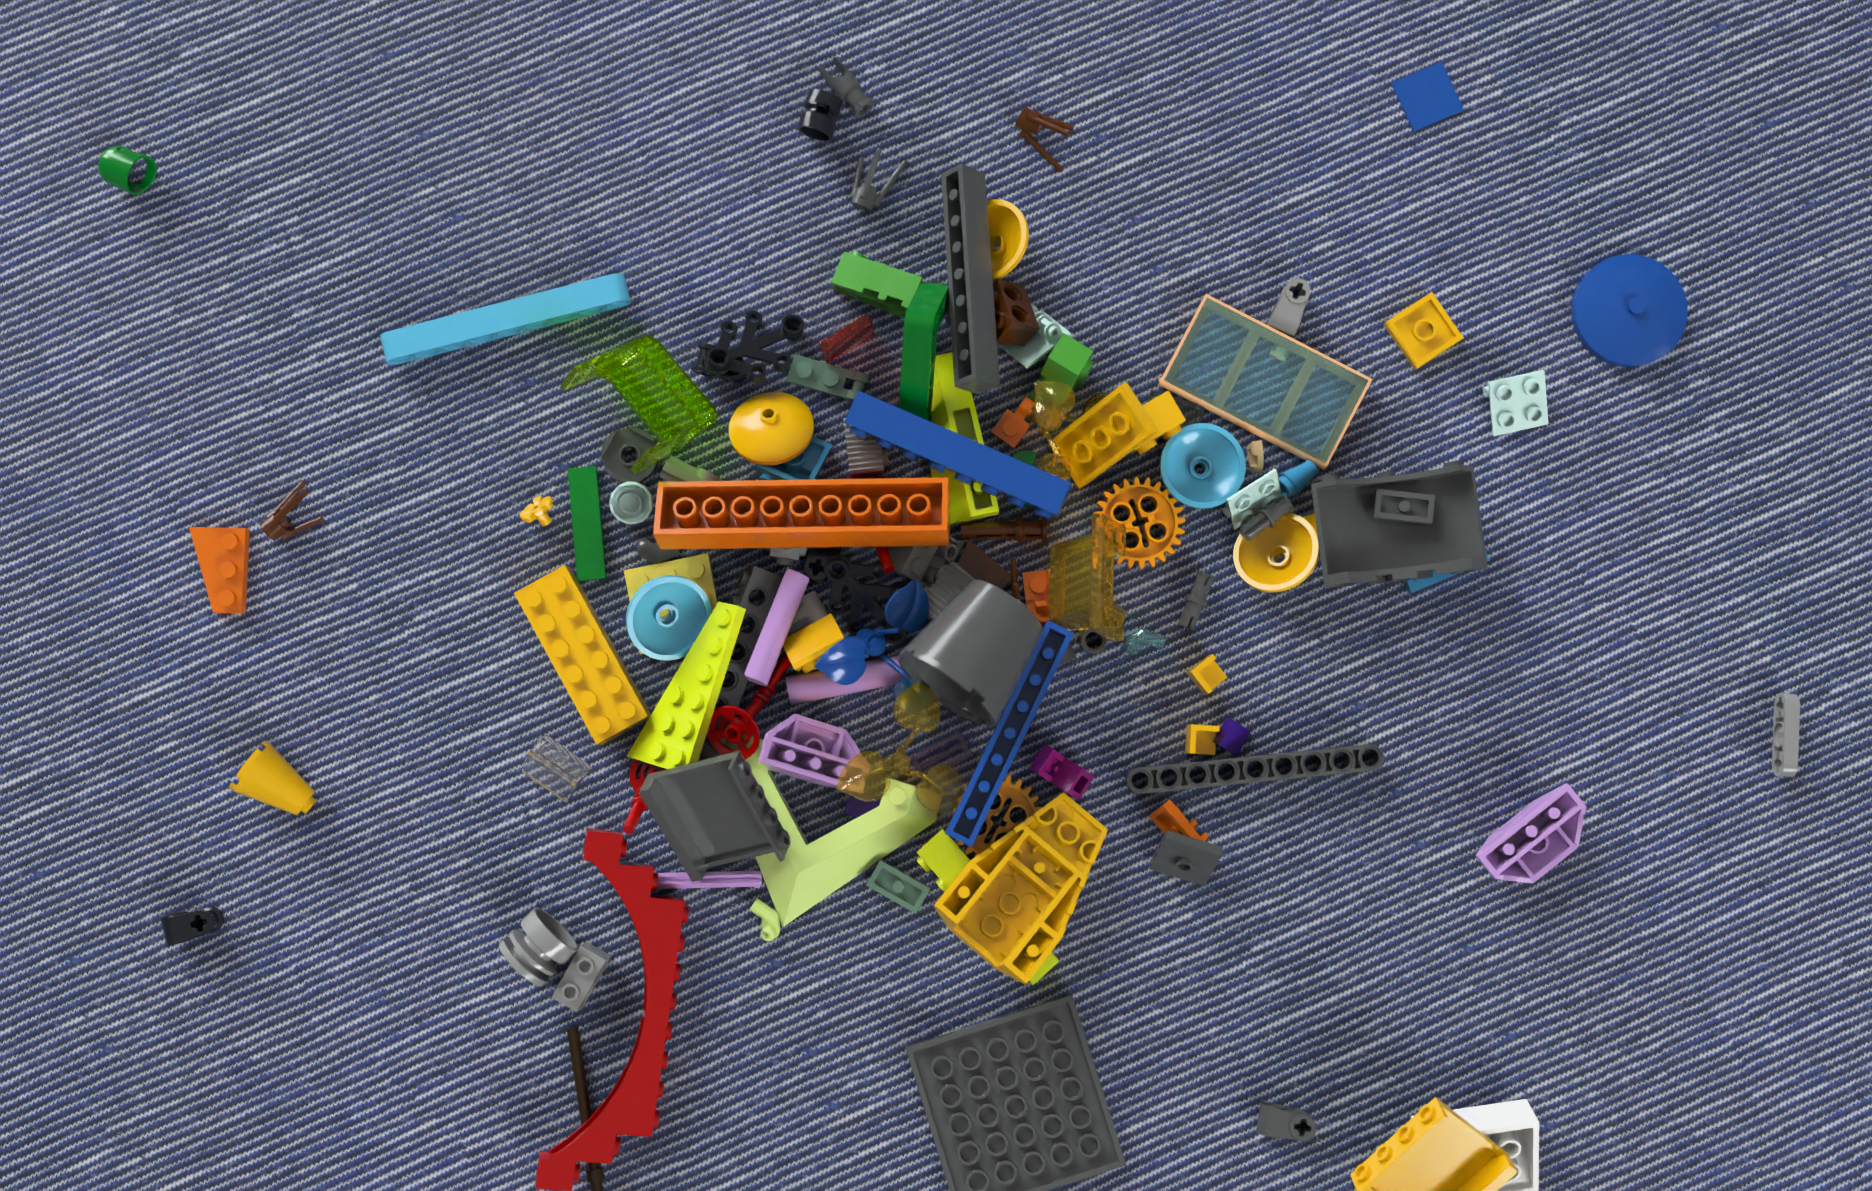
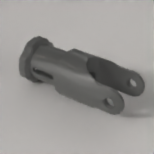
(848, 89)

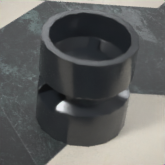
(819, 118)

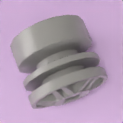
(535, 949)

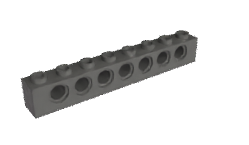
(731, 693)

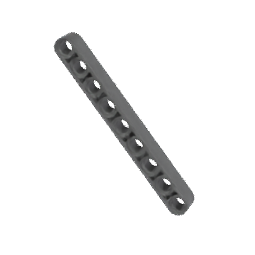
(1267, 764)

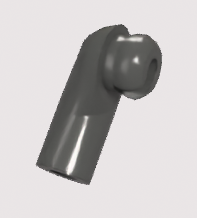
(652, 552)

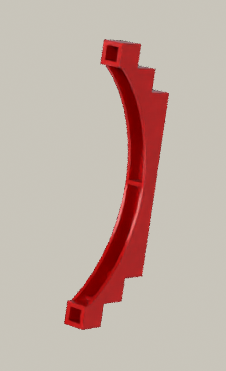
(633, 1100)

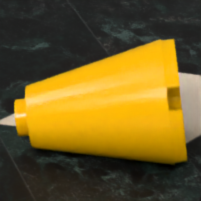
(274, 782)

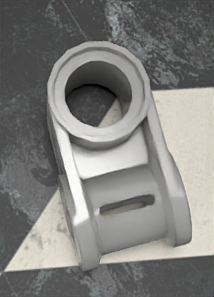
(1289, 311)

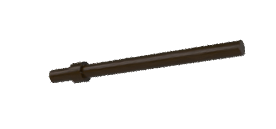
(595, 1172)

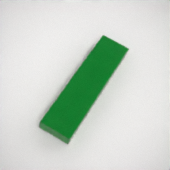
(587, 523)

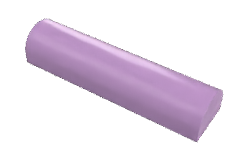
(776, 627)
(818, 686)

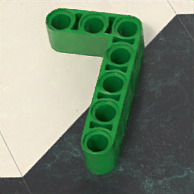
(919, 347)

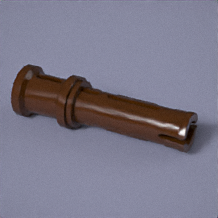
(1018, 530)

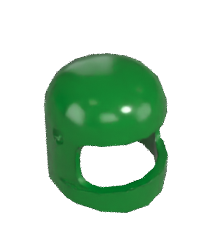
(115, 167)

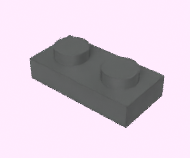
(1403, 506)

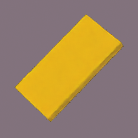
(1105, 434)

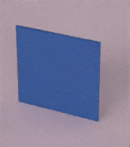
(1427, 96)

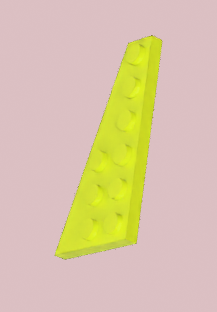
(685, 710)

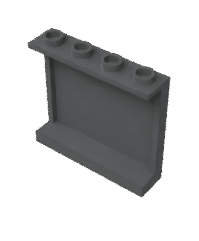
(714, 813)

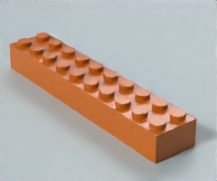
(803, 513)

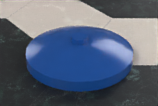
(1629, 310)

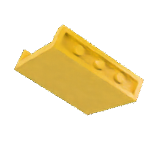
(1435, 1154)

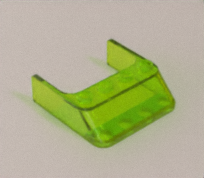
(655, 391)

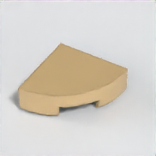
(1255, 456)

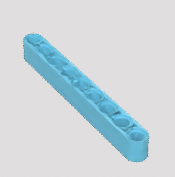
(505, 319)

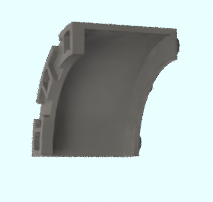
(1387, 551)

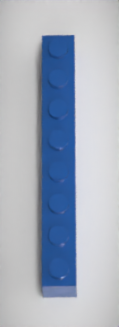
(957, 454)
(1009, 734)

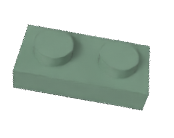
(898, 886)

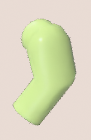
(769, 919)

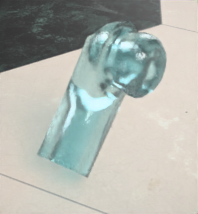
(1143, 638)

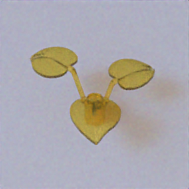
(1051, 404)
(868, 775)

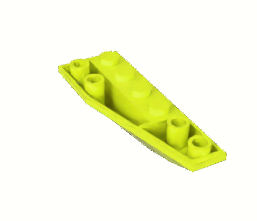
(956, 411)

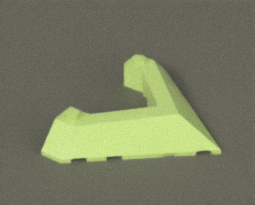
(826, 864)

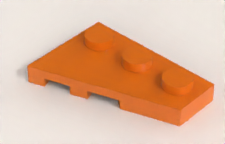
(224, 566)

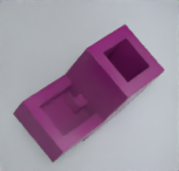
(1061, 772)

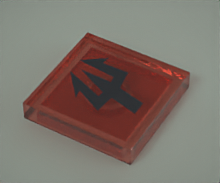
(846, 338)

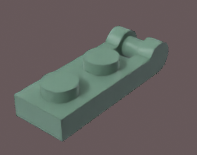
(825, 377)

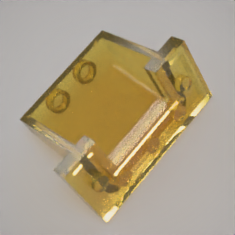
(1083, 580)

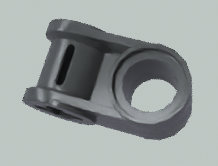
(1279, 1122)

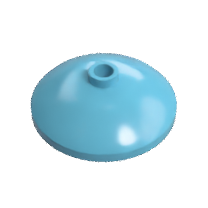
(1217, 454)
(673, 634)

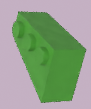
(875, 283)
(1067, 364)

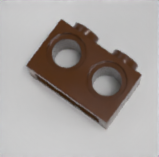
(1013, 313)

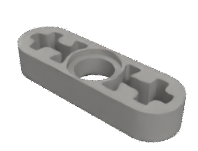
(1785, 735)

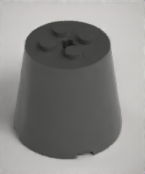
(974, 651)

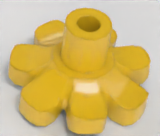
(538, 510)

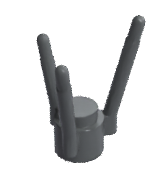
(865, 195)

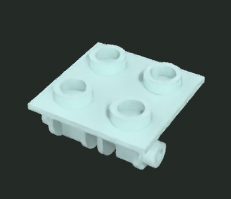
(1040, 343)
(1517, 402)
(1246, 502)

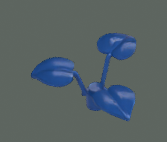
(845, 659)

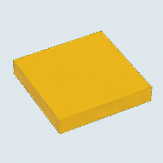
(1423, 331)

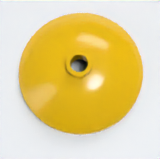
(1010, 231)
(773, 438)
(1289, 538)

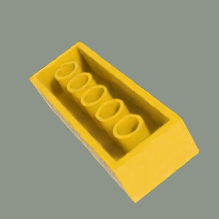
(583, 655)

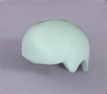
(631, 503)

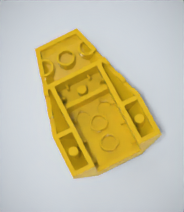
(1024, 888)

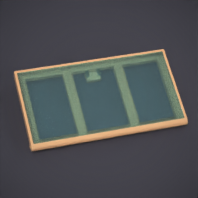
(1265, 381)

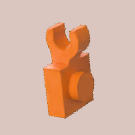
(1012, 425)

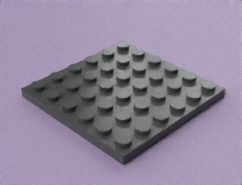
(1016, 1102)

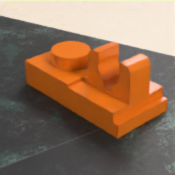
(1035, 591)
(1171, 818)

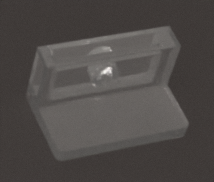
(555, 768)

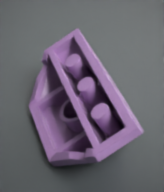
(808, 750)
(1535, 837)

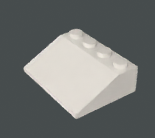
(1516, 1131)

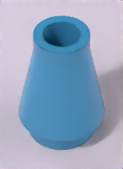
(1296, 478)

